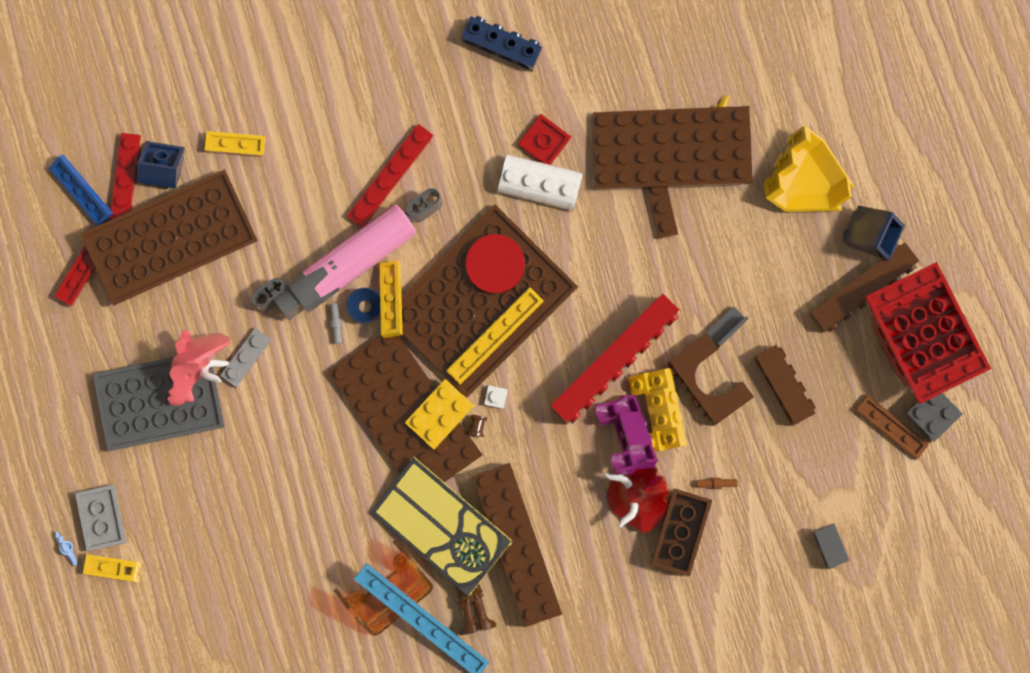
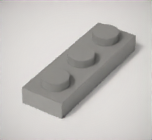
(246, 357)

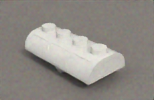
(539, 182)

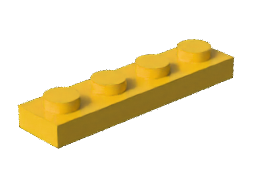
(390, 299)

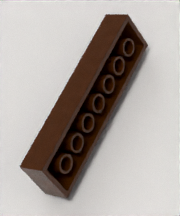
(522, 558)

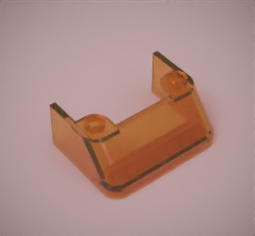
(374, 613)

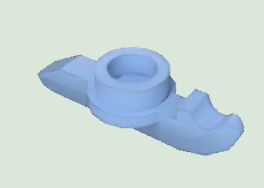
(65, 548)

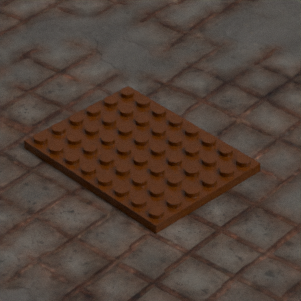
(449, 313)

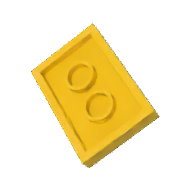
(439, 414)

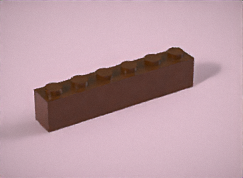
(853, 295)

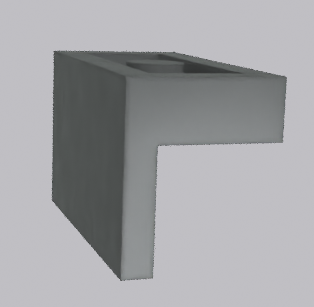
(726, 326)
(830, 546)

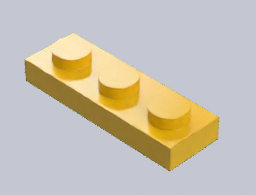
(235, 143)

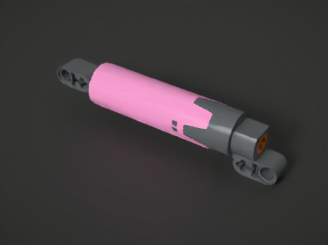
(347, 259)

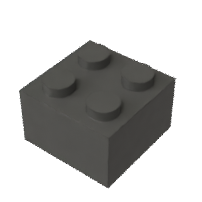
(933, 416)

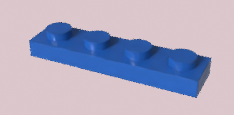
(80, 190)

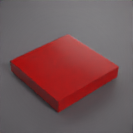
(544, 140)

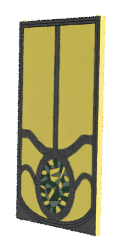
(441, 526)

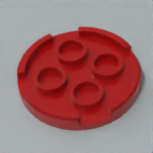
(495, 263)

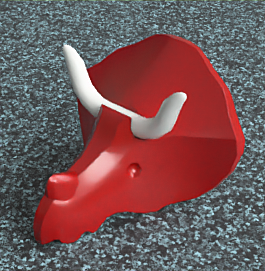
(638, 498)

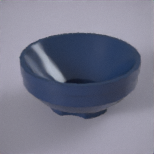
(359, 296)

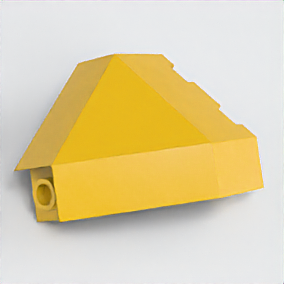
(807, 176)

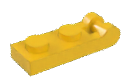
(111, 568)

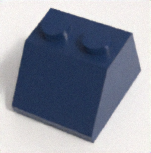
(160, 164)

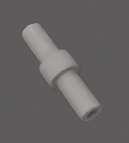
(336, 323)

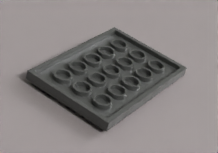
(138, 410)

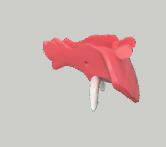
(193, 363)

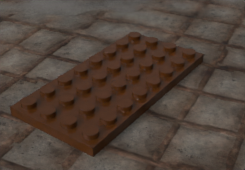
(672, 148)
(169, 237)
(385, 390)

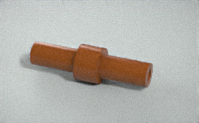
(717, 483)

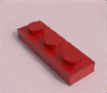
(76, 278)

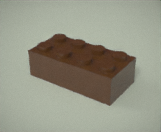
(681, 532)

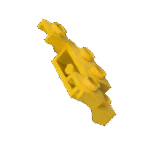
(662, 408)

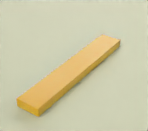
(494, 335)

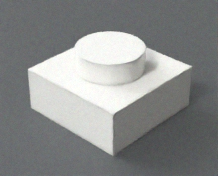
(496, 397)

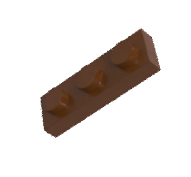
(662, 212)

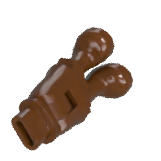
(465, 604)

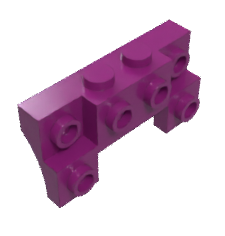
(631, 432)

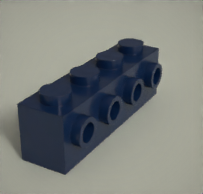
(502, 43)

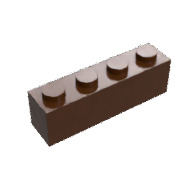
(784, 384)

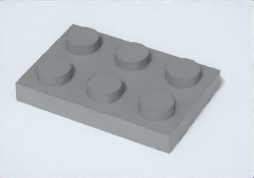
(100, 518)

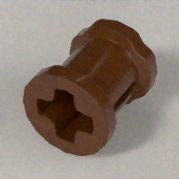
(477, 425)

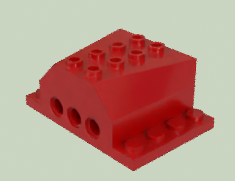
(926, 334)

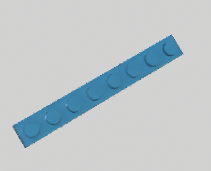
(421, 619)

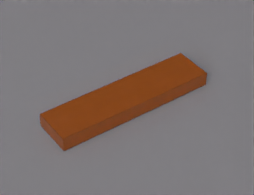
(891, 427)

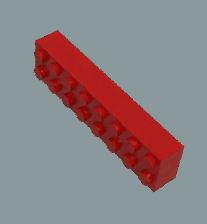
(615, 358)

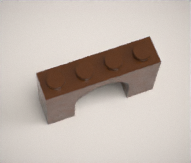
(715, 407)

